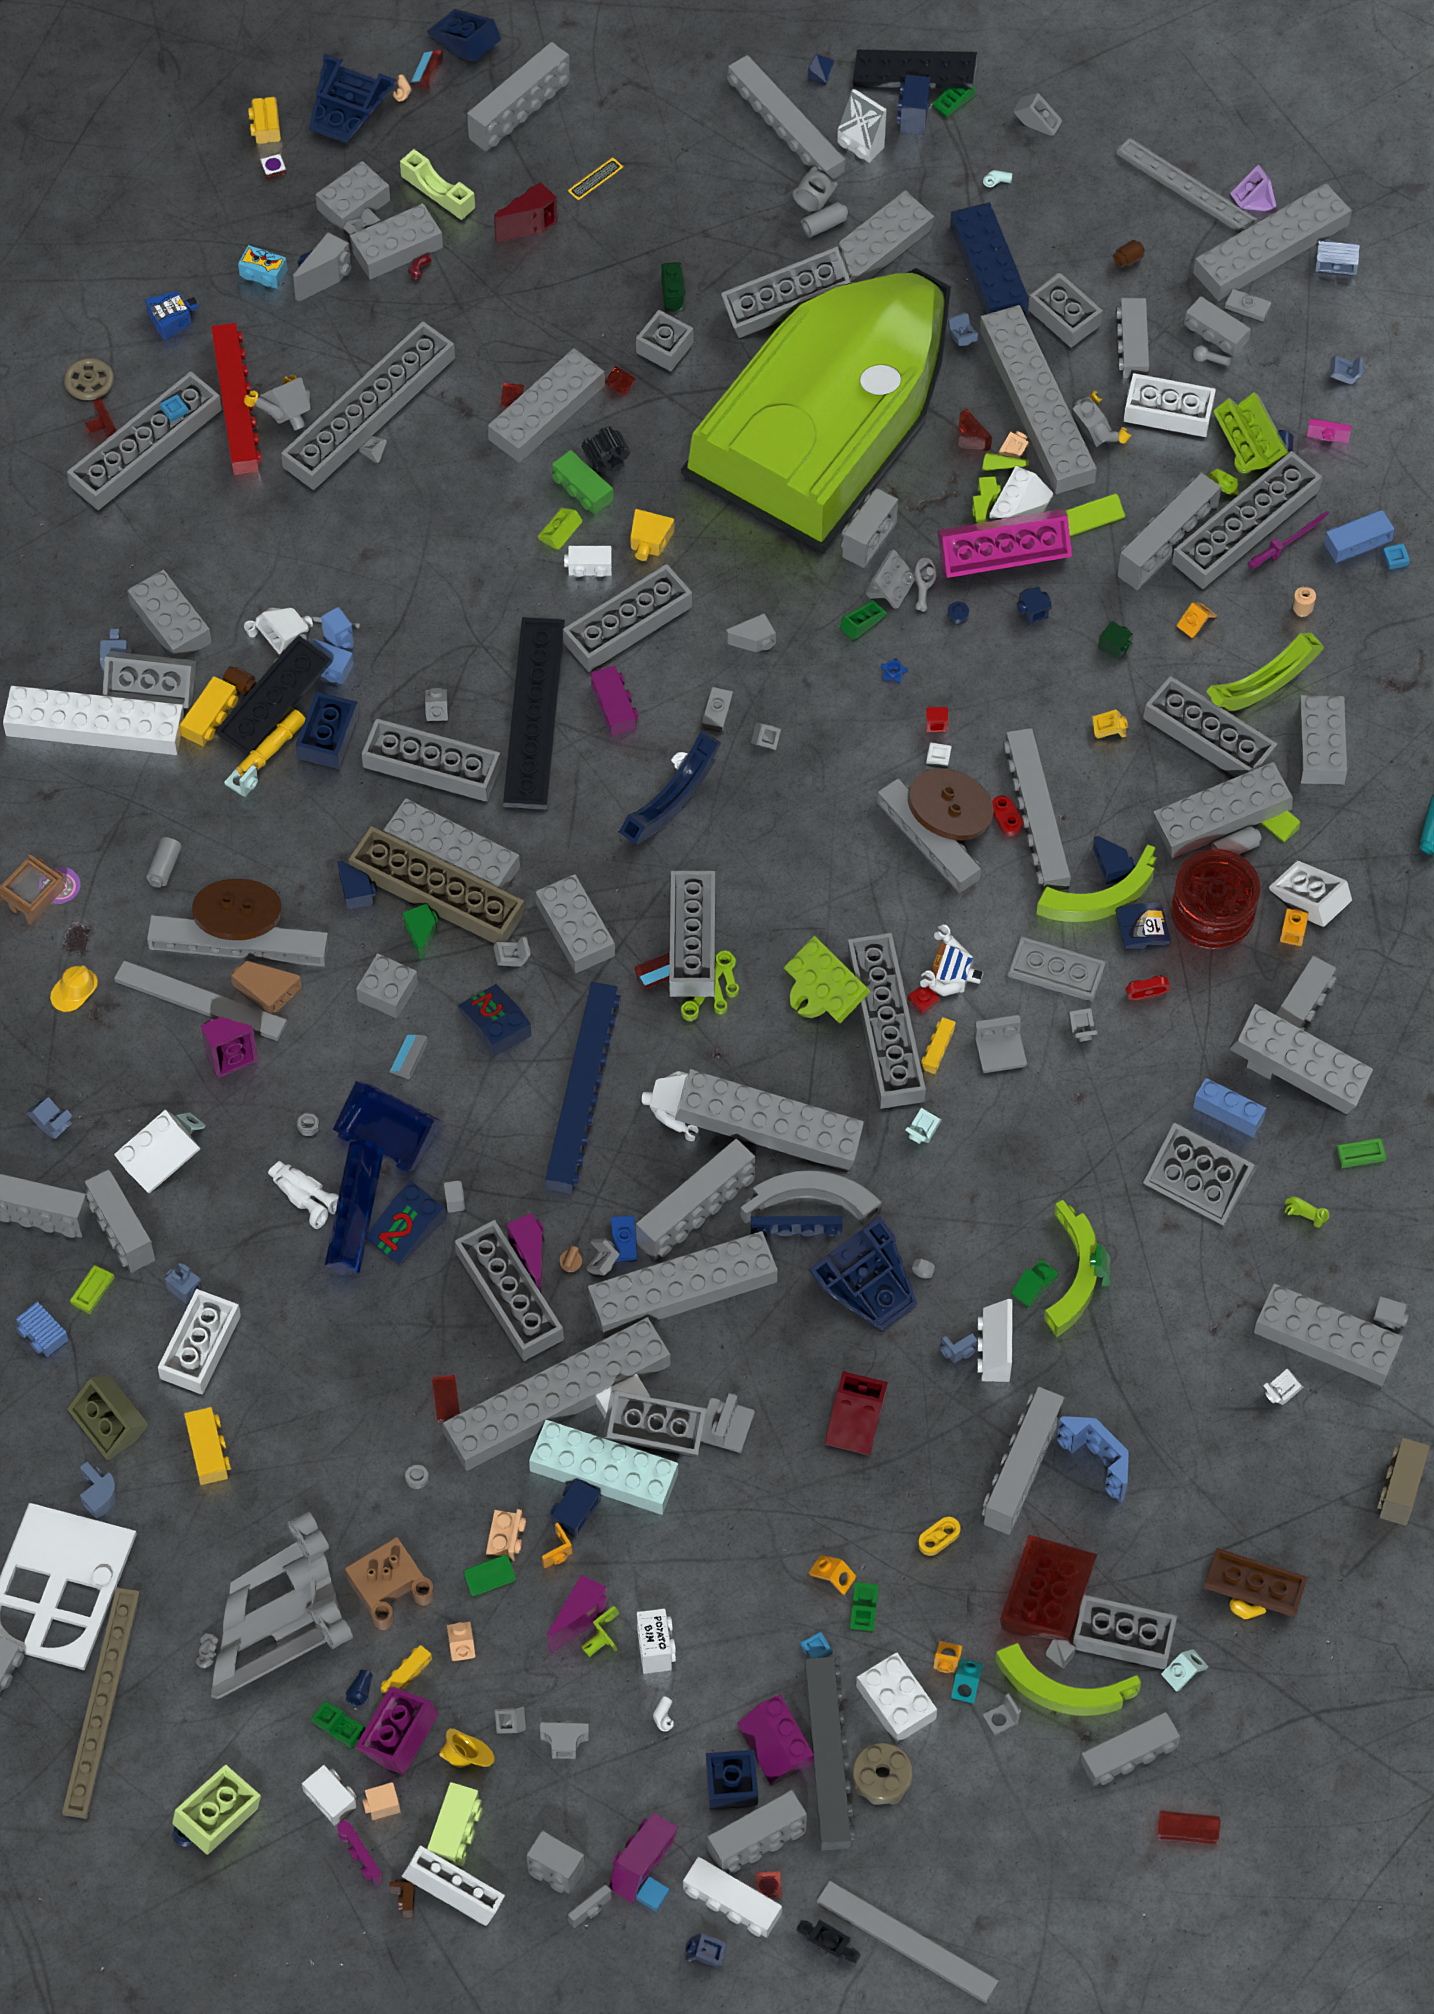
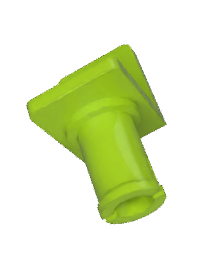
(601, 1638)

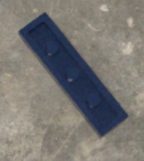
(801, 1225)

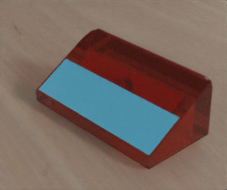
(427, 69)
(653, 971)

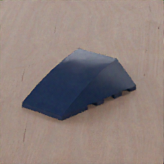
(345, 99)

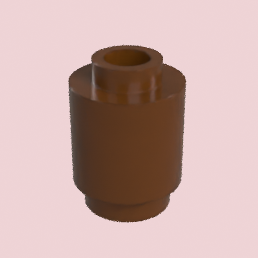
(1128, 254)
(240, 679)

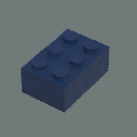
(327, 730)

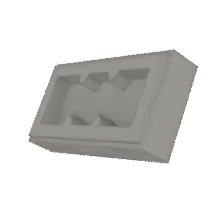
(1248, 305)
(717, 709)
(589, 1907)

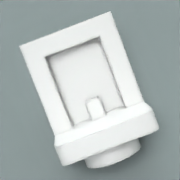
(1283, 1387)

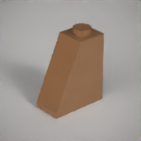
(265, 985)

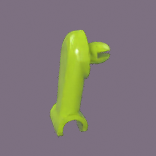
(1298, 1206)

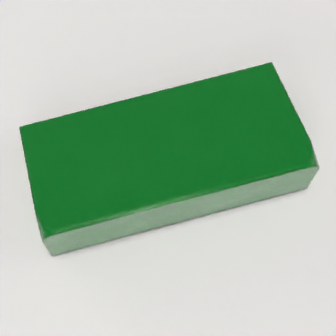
(489, 1575)

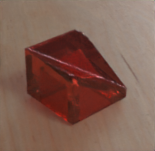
(620, 380)

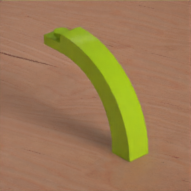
(1268, 678)
(1101, 904)
(1076, 1300)
(1059, 1696)

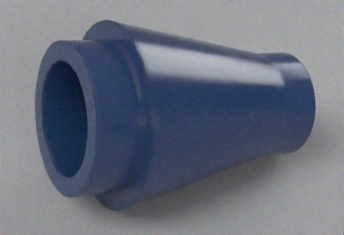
(359, 1690)

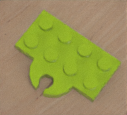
(823, 982)

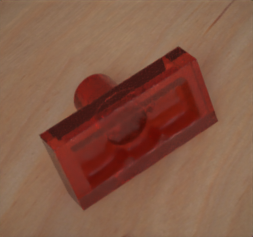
(102, 422)

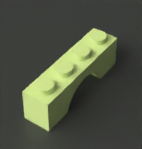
(420, 173)

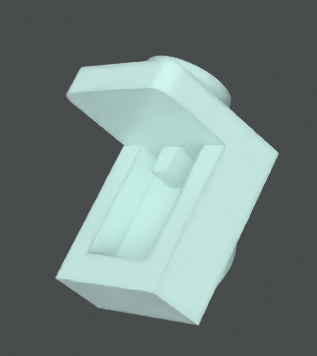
(923, 1126)

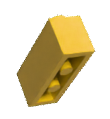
(209, 711)
(207, 1445)

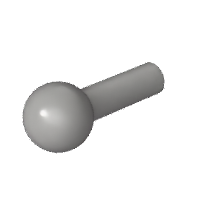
(1202, 353)

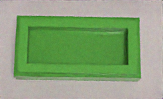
(1361, 1152)

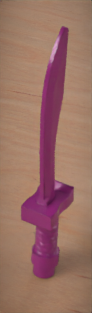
(1276, 546)

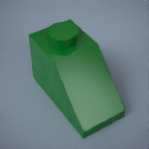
(421, 927)

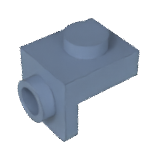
(961, 330)
(1346, 370)
(963, 1349)

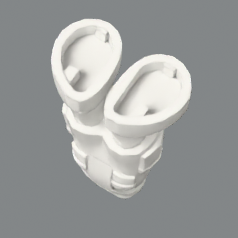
(302, 1190)

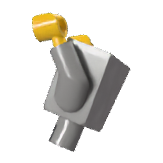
(284, 402)
(1094, 422)

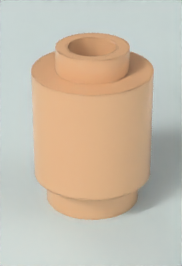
(1304, 601)

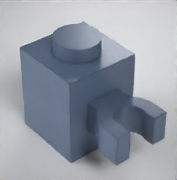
(113, 644)
(182, 1282)

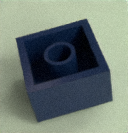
(913, 104)
(731, 1779)

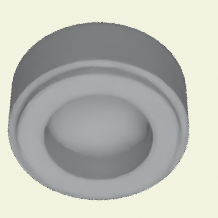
(416, 1476)

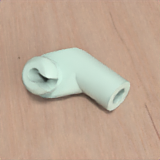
(996, 177)

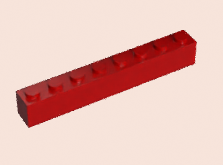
(233, 391)

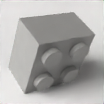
(664, 340)
(387, 986)
(555, 1863)

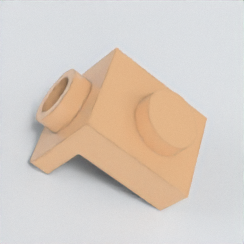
(461, 1641)

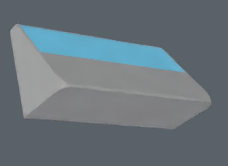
(409, 1055)

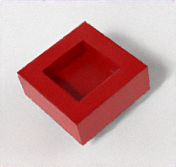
(923, 999)

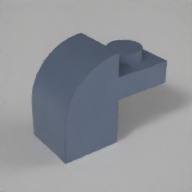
(49, 1117)
(101, 1494)

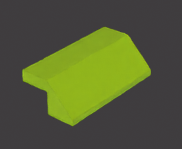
(1251, 432)

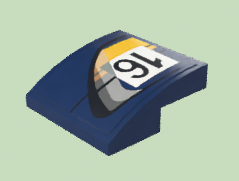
(1142, 925)

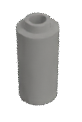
(824, 219)
(1239, 841)
(163, 862)

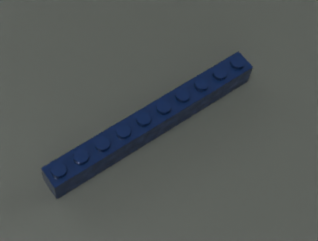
(582, 1087)

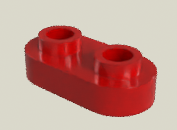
(1006, 813)
(1147, 988)

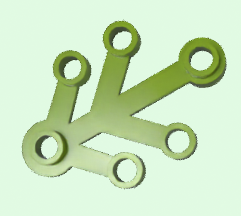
(720, 968)

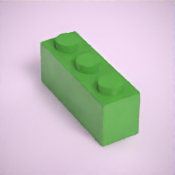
(582, 482)

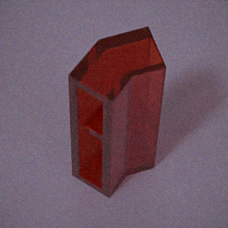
(1188, 1827)

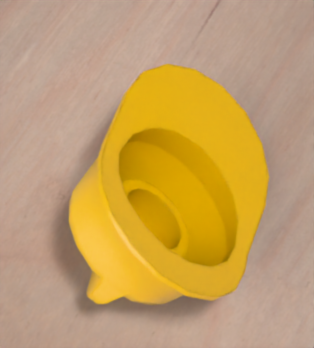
(73, 988)
(464, 1750)

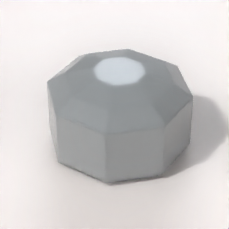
(308, 1124)
(923, 1268)

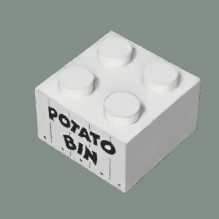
(655, 1641)

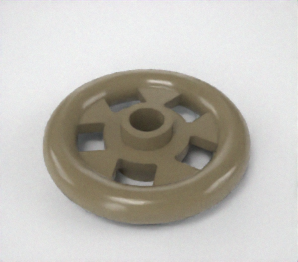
(89, 393)

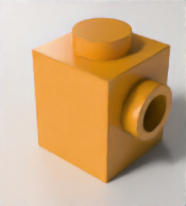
(1294, 927)

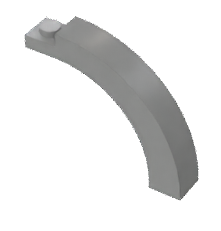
(812, 1185)

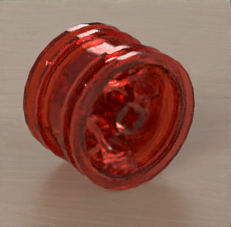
(1222, 884)

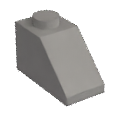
(1037, 114)
(752, 634)

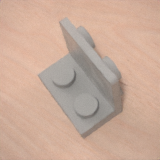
(1000, 1044)

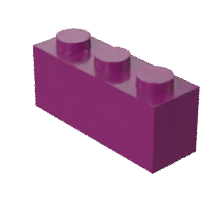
(614, 700)

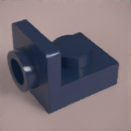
(706, 1949)

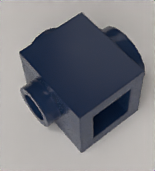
(1034, 604)

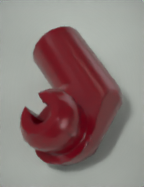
(417, 264)

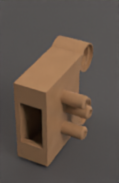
(385, 1577)

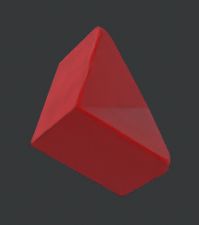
(937, 719)

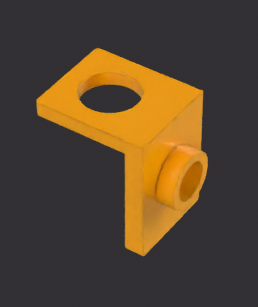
(1195, 618)
(559, 1554)
(831, 1569)
(945, 1662)

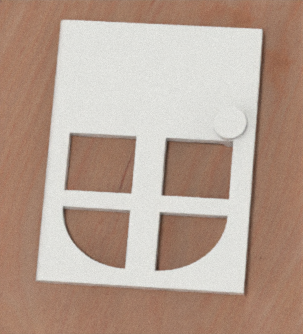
(66, 1550)

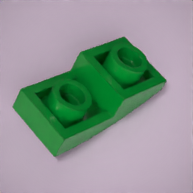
(1102, 1265)

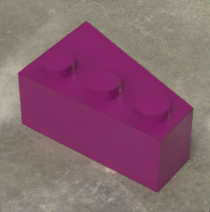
(641, 1856)

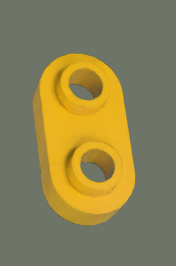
(938, 1537)

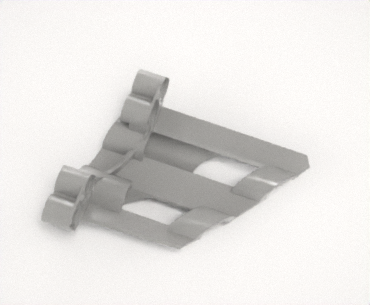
(297, 1620)

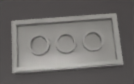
(1057, 969)

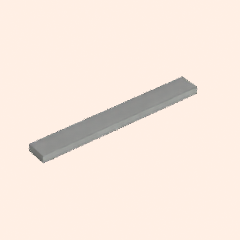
(1186, 186)
(199, 999)
(907, 1942)

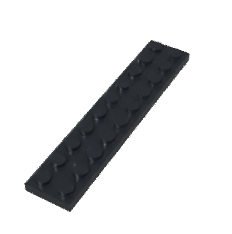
(534, 713)

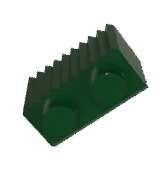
(673, 286)

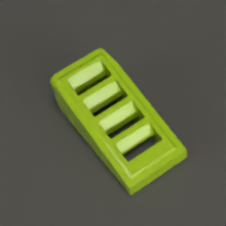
(996, 461)

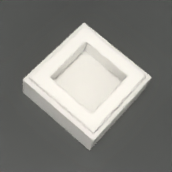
(938, 755)

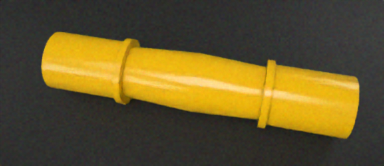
(273, 742)

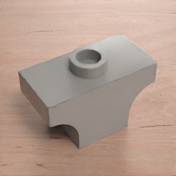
(564, 1737)

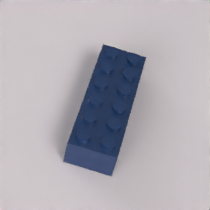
(988, 259)

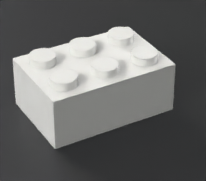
(896, 1698)

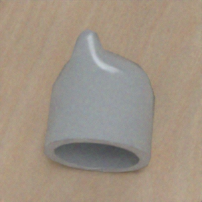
(814, 190)

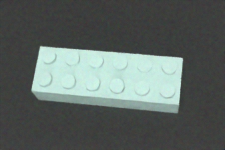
(604, 1465)

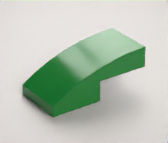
(864, 1606)
(338, 1725)

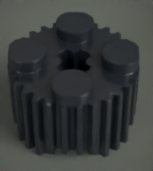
(606, 450)

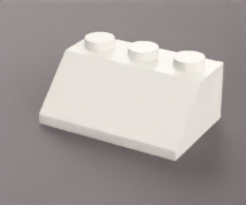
(1021, 496)
(157, 1151)
(995, 1342)

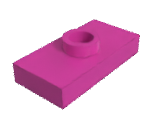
(1329, 431)

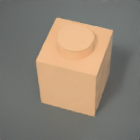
(381, 1801)

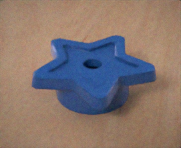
(893, 665)

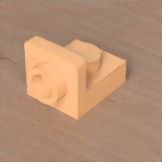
(1014, 445)

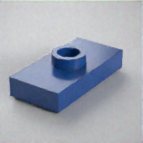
(624, 1238)

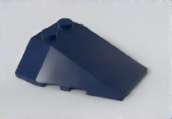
(868, 1276)

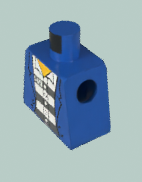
(170, 313)

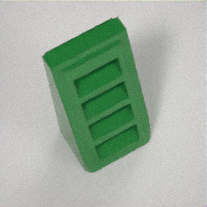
(966, 95)
(855, 629)

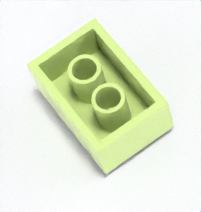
(216, 1809)
(456, 1824)

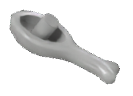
(924, 576)

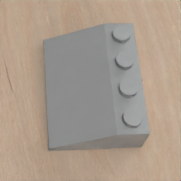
(1200, 1173)

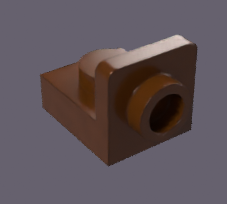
(407, 1900)

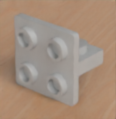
(891, 580)
(726, 1423)

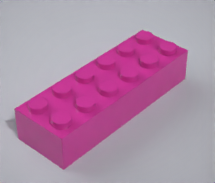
(1004, 543)

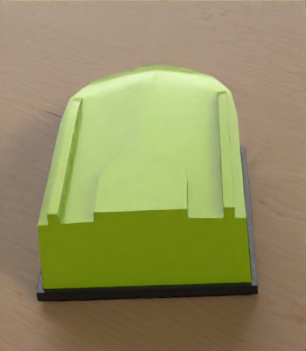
(799, 429)

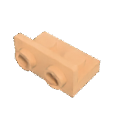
(505, 1534)

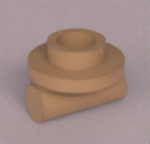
(571, 1260)

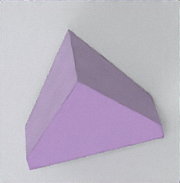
(1255, 192)

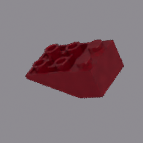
(527, 215)
(856, 1413)

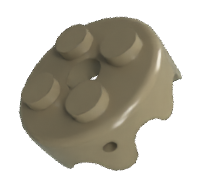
(878, 1789)

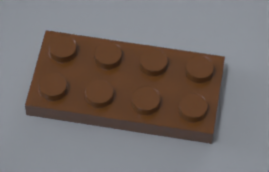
(1255, 1582)

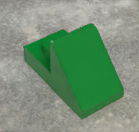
(1034, 1283)

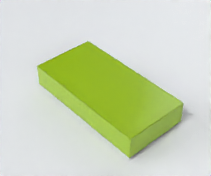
(92, 1289)

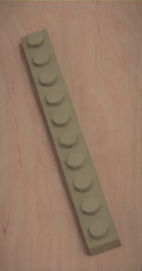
(101, 1703)

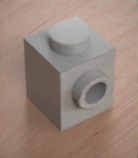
(1390, 1315)

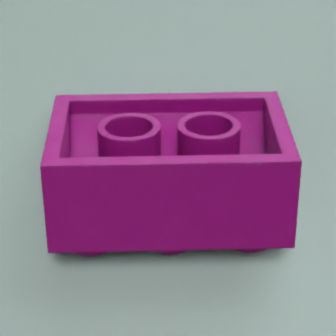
(228, 1045)
(397, 1729)
(776, 1740)

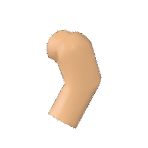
(403, 90)

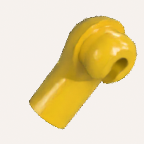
(1244, 1610)

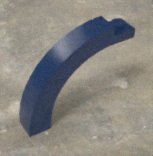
(660, 810)

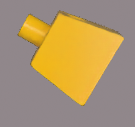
(650, 533)

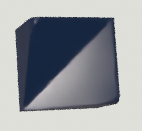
(821, 69)

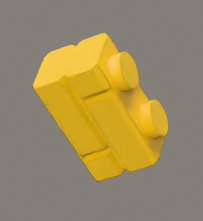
(265, 120)

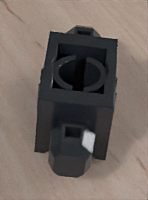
(850, 1955)

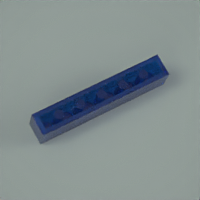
(354, 1207)

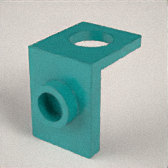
(969, 1674)

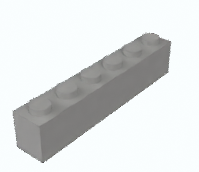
(945, 854)
(1303, 999)

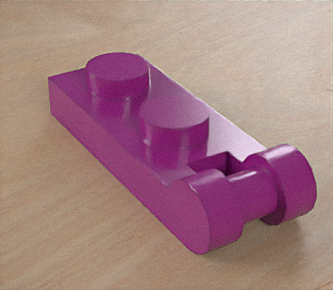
(359, 1852)

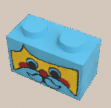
(262, 266)

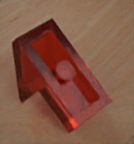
(974, 434)

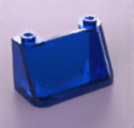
(389, 1123)

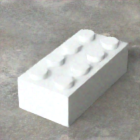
(1169, 405)
(199, 1341)

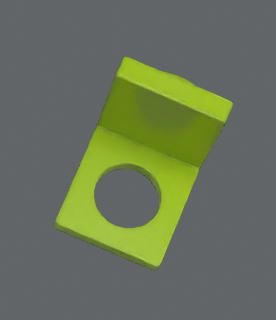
(1226, 481)

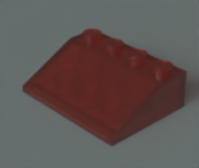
(1047, 1590)

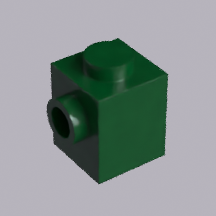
(1116, 640)

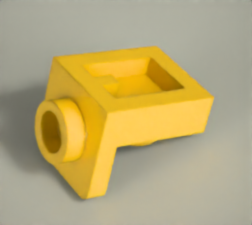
(1109, 723)

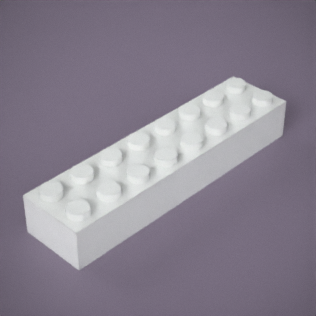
(93, 720)

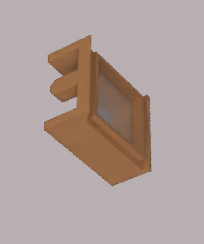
(32, 888)

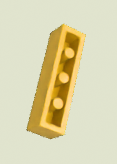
(938, 1046)
(408, 1670)

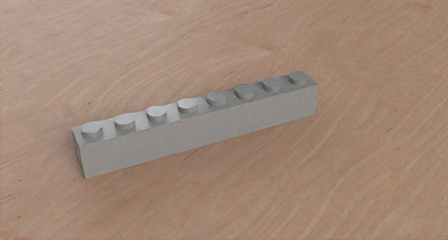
(785, 117)
(1037, 809)
(277, 945)

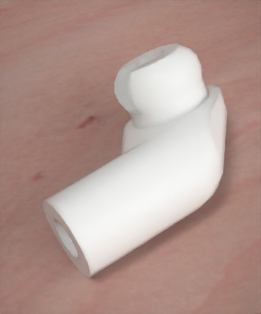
(661, 1716)

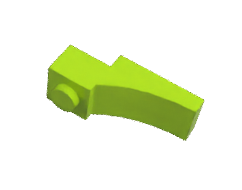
(987, 496)

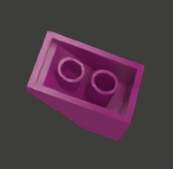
(526, 1240)
(582, 1607)

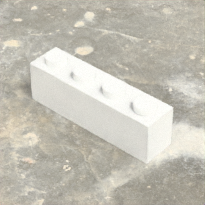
(453, 1885)
(732, 1897)

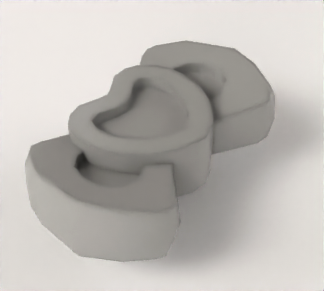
(207, 1650)

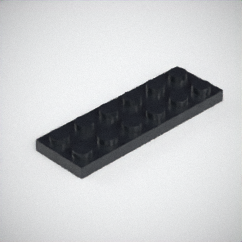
(890, 68)
(273, 696)

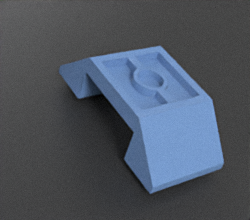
(1077, 1431)

